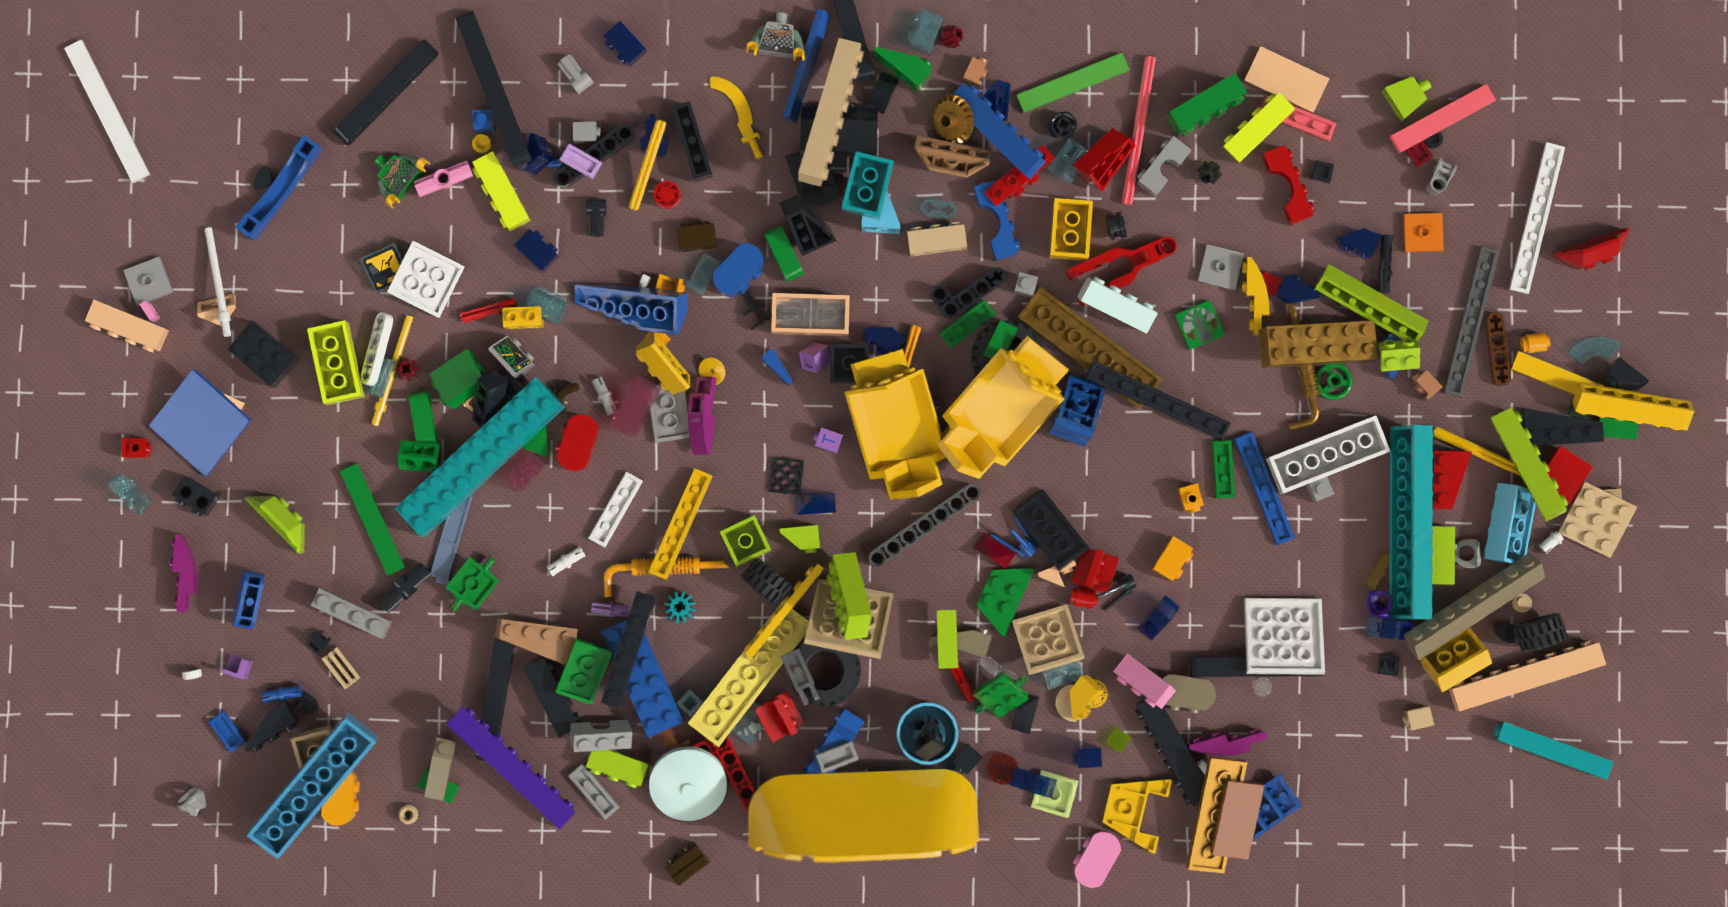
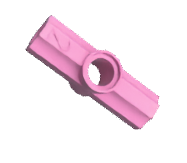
(455, 174)

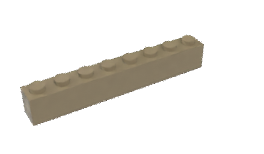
(1474, 606)

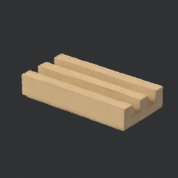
(331, 655)

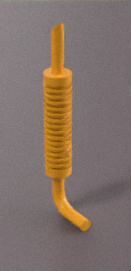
(643, 566)

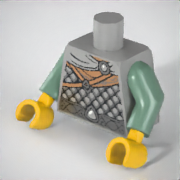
(777, 40)

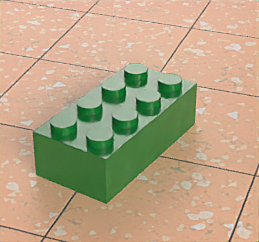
(1206, 105)

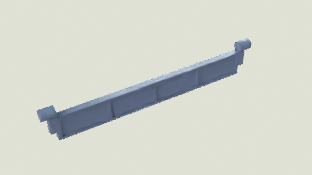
(449, 542)

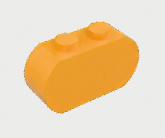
(342, 804)

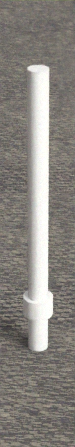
(223, 316)

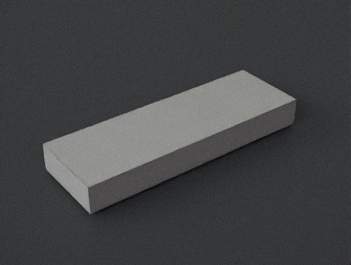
(593, 791)

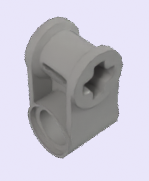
(1442, 174)

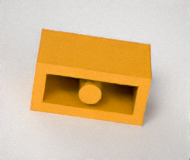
(1172, 559)

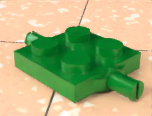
(472, 583)
(1001, 694)

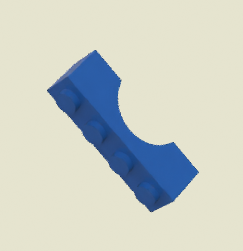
(1004, 244)

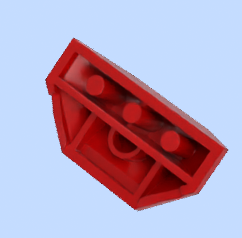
(1593, 251)

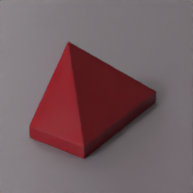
(994, 550)

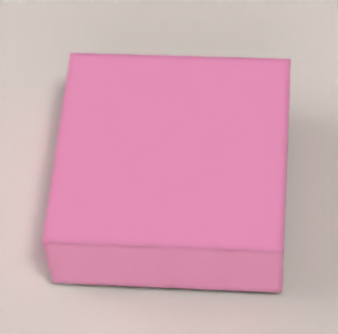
(150, 311)

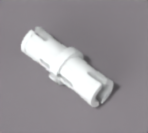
(566, 561)

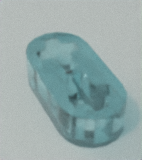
(938, 204)

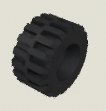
(766, 581)
(1540, 632)

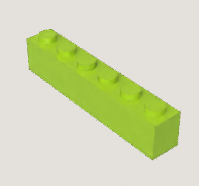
(1371, 304)
(1529, 464)

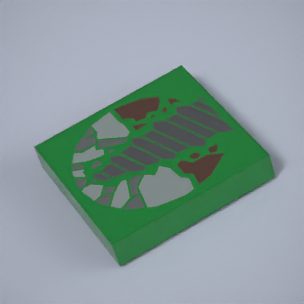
(1199, 325)

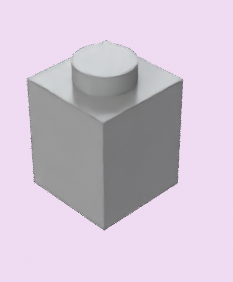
(586, 132)
(1025, 285)
(1320, 489)

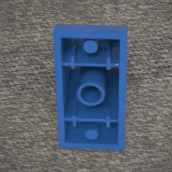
(1078, 412)

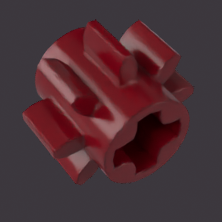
(951, 36)
(413, 369)

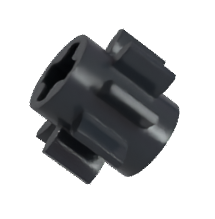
(1209, 172)

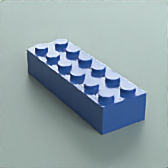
(647, 686)

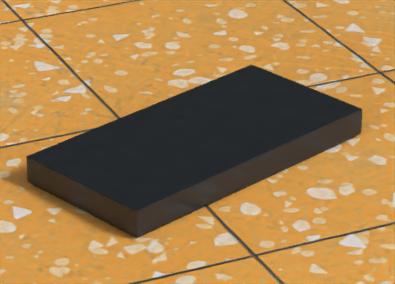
(1050, 530)

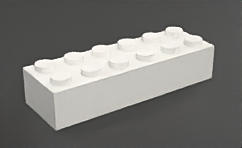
(1328, 455)

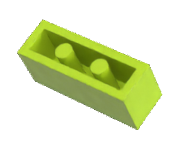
(1443, 555)
(618, 767)

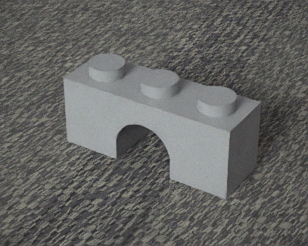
(1173, 152)
(586, 738)

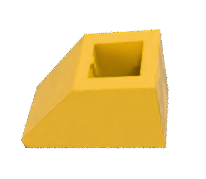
(1083, 696)

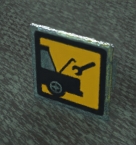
(382, 266)

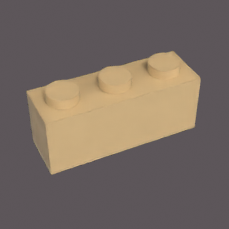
(936, 239)

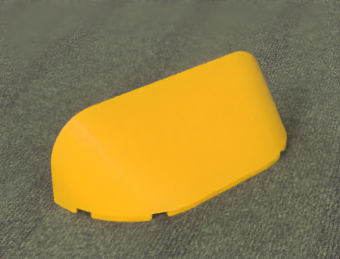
(864, 815)

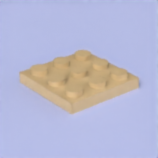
(1597, 519)
(1048, 639)

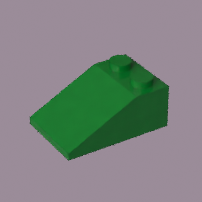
(907, 67)

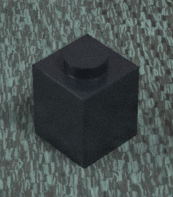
(967, 760)

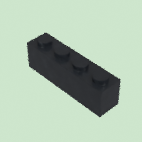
(692, 141)
(555, 705)

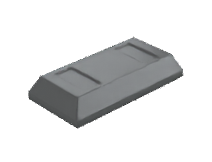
(837, 757)

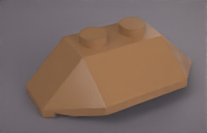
(951, 157)

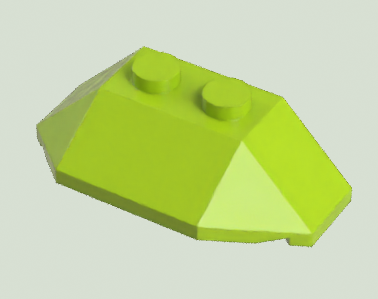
(281, 519)

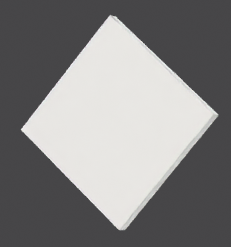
(1284, 636)

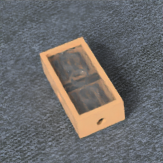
(810, 314)

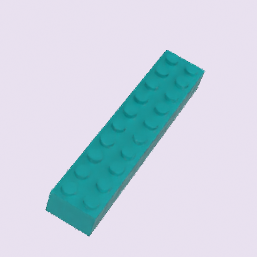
(480, 457)
(1411, 521)

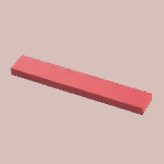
(1442, 118)

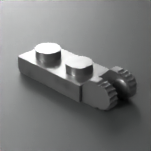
(799, 674)

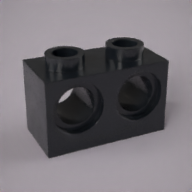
(197, 492)
(926, 736)

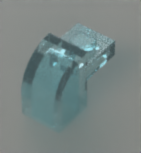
(130, 493)
(690, 703)

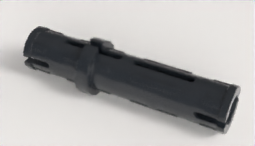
(1385, 264)

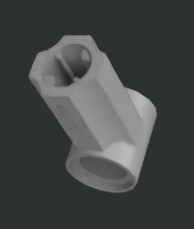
(577, 77)

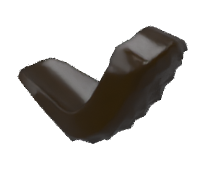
(566, 391)

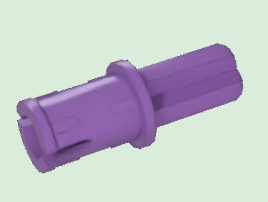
(610, 609)

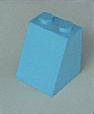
(888, 220)

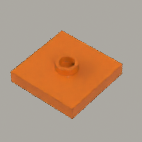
(1423, 232)

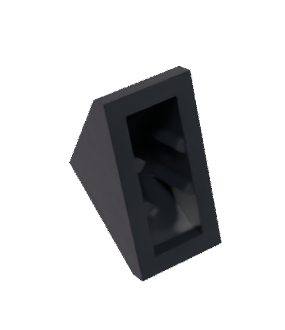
(883, 92)

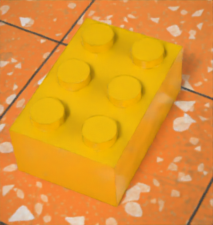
(1071, 229)
(1456, 660)

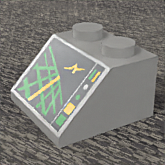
(512, 357)

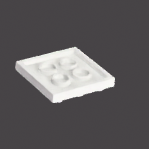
(425, 279)

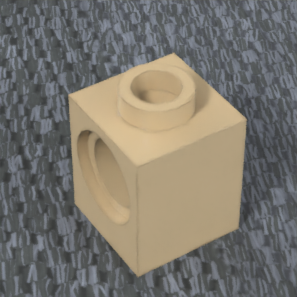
(1418, 718)

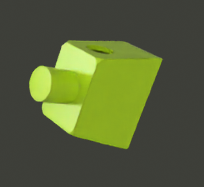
(1406, 96)

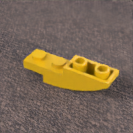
(1256, 288)

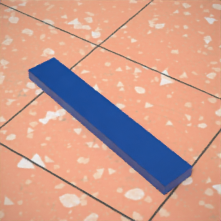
(806, 67)
(1264, 488)

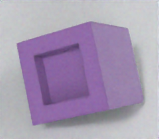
(815, 357)
(238, 667)

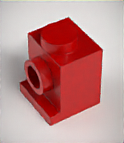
(144, 444)

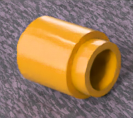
(1535, 342)

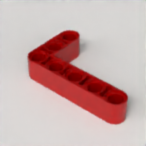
(731, 768)

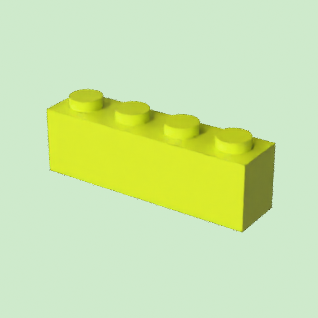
(1259, 127)
(501, 191)

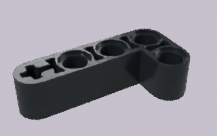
(971, 290)

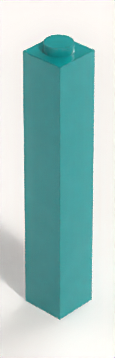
(1553, 750)

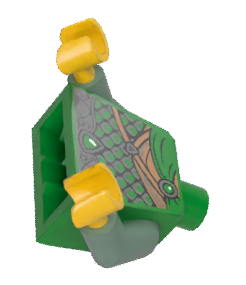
(398, 175)

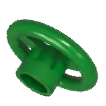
(1348, 383)

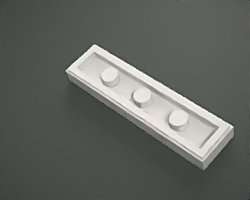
(615, 509)

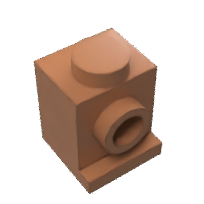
(976, 71)
(1426, 384)

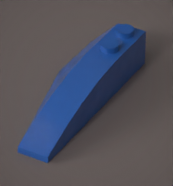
(643, 307)

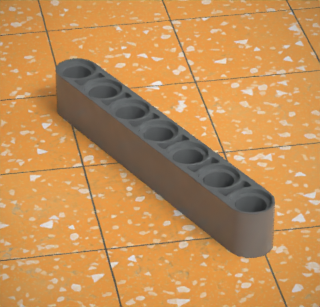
(933, 521)

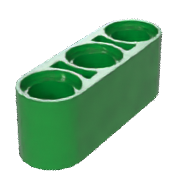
(783, 253)
(423, 417)

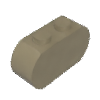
(1190, 693)

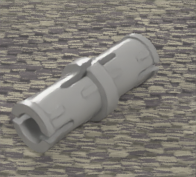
(604, 396)

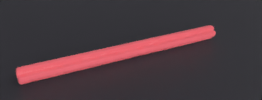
(1138, 130)

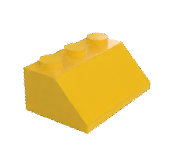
(663, 364)

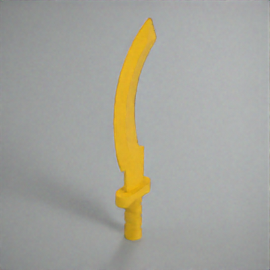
(743, 111)

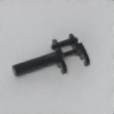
(752, 308)

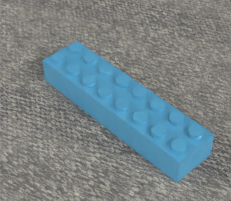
(312, 785)

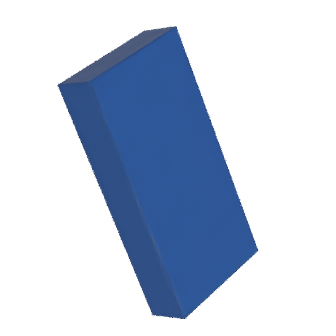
(227, 731)

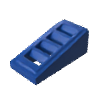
(774, 363)

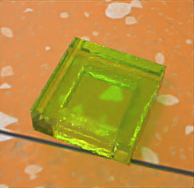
(1118, 740)

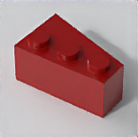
(1448, 474)

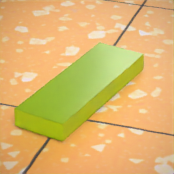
(947, 639)

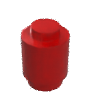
(1083, 598)

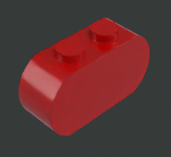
(577, 442)

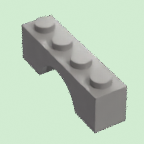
(351, 613)

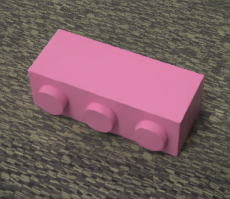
(1143, 682)

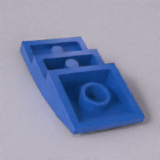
(1276, 804)

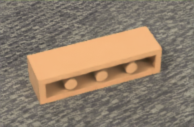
(126, 325)

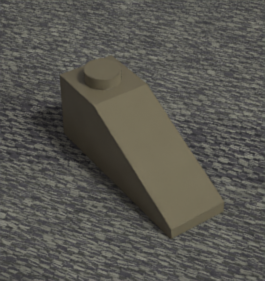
(971, 641)
(440, 769)

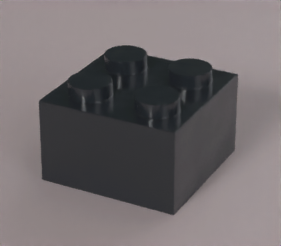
(840, 359)

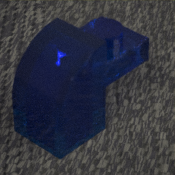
(1387, 628)

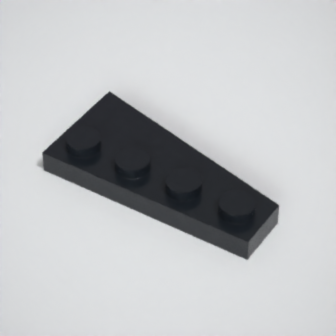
(1560, 429)

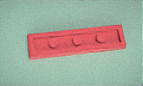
(1309, 123)

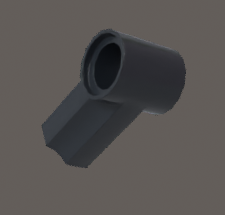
(596, 213)

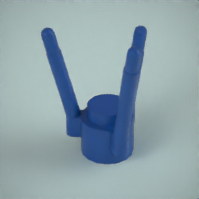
(1027, 547)

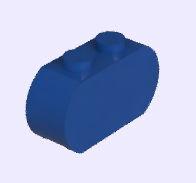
(738, 270)
(247, 599)

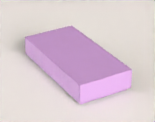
(580, 161)

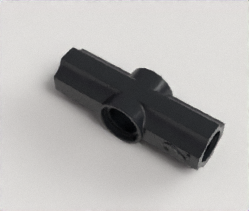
(404, 587)

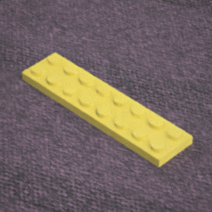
(747, 680)

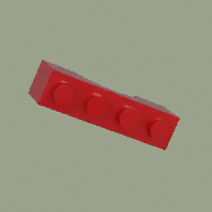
(1279, 162)

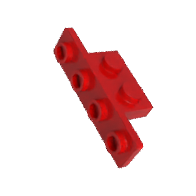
(1015, 181)

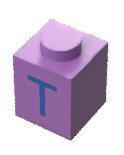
(828, 440)

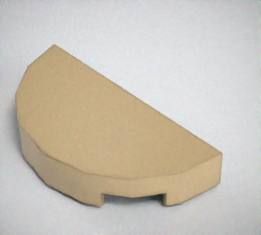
(1063, 703)

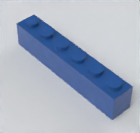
(1000, 133)

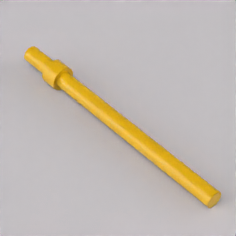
(380, 406)

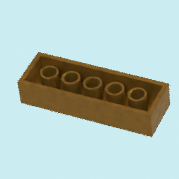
(1317, 344)

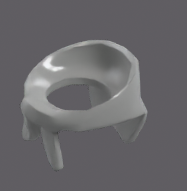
(1473, 563)
(192, 801)

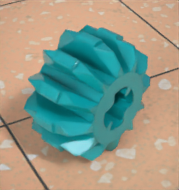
(683, 612)

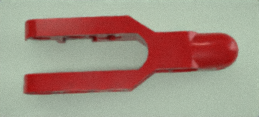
(1139, 258)

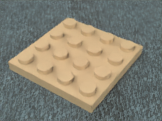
(824, 627)

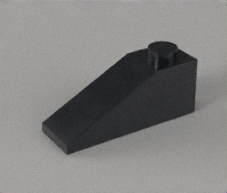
(488, 397)

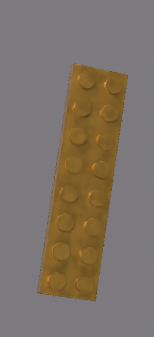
(1082, 340)

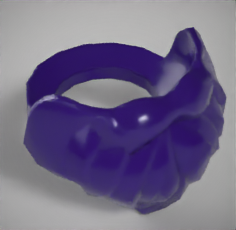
(1377, 608)

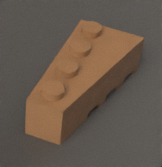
(541, 639)

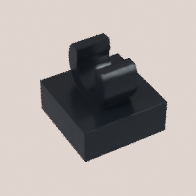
(316, 643)
(1388, 665)

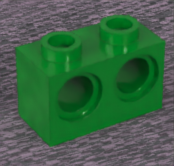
(418, 456)

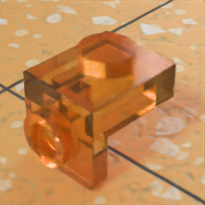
(670, 740)

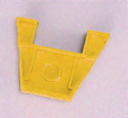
(1126, 809)

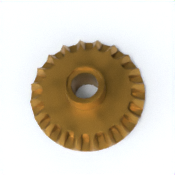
(953, 119)

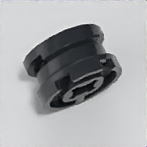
(1063, 125)
(1116, 226)

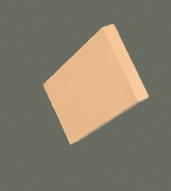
(1295, 82)

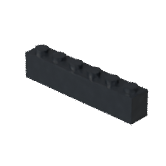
(628, 650)
(1173, 749)

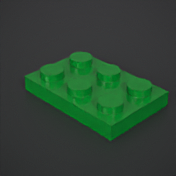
(583, 671)

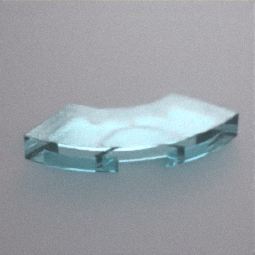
(1594, 347)

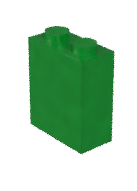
(457, 379)

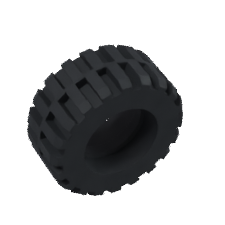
(981, 343)
(845, 686)

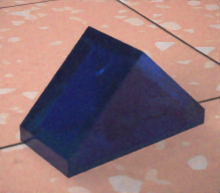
(540, 154)

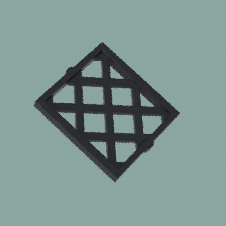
(788, 461)

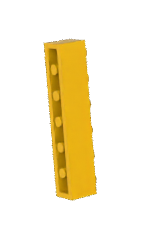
(1633, 406)

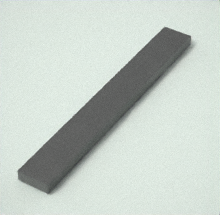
(1470, 321)

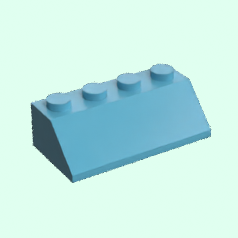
(1510, 524)

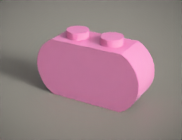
(1096, 858)

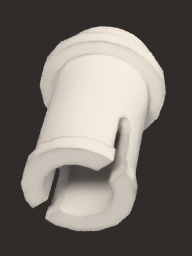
(1549, 543)

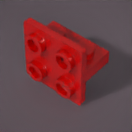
(1095, 570)
(779, 716)

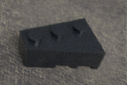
(806, 226)

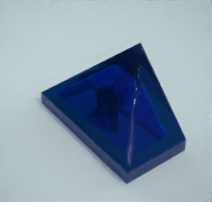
(999, 96)
(816, 504)

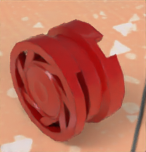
(667, 195)

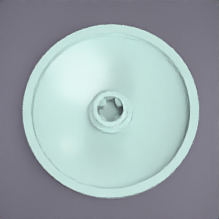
(688, 783)

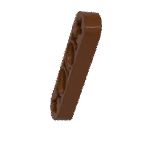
(1501, 349)

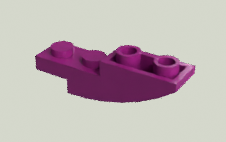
(700, 421)
(183, 563)
(1219, 745)

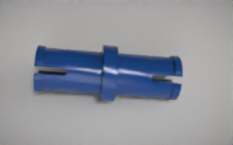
(282, 693)

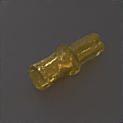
(1378, 571)

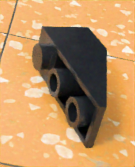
(274, 722)

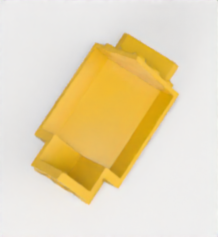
(1002, 408)
(896, 424)

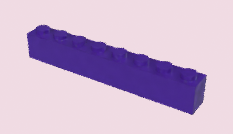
(510, 767)

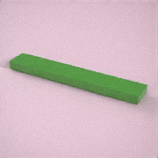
(1072, 82)

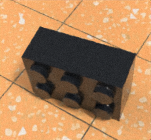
(811, 194)
(263, 354)

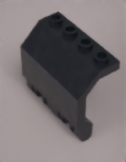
(857, 134)

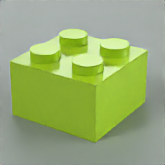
(745, 541)

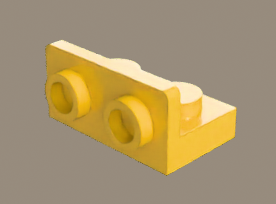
(522, 317)

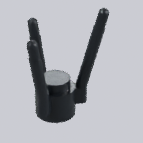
(1125, 583)

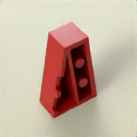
(1104, 159)

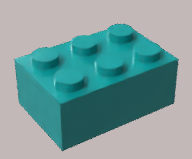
(867, 185)

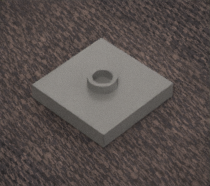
(1220, 267)
(148, 281)

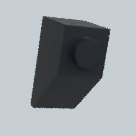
(1623, 376)

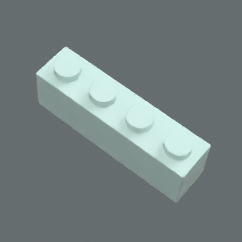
(1117, 304)

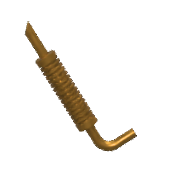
(1308, 384)

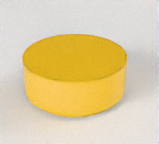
(481, 143)

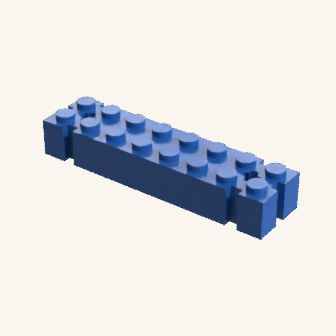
(844, 731)

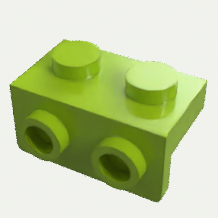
(1399, 355)

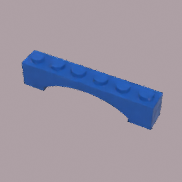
(265, 209)

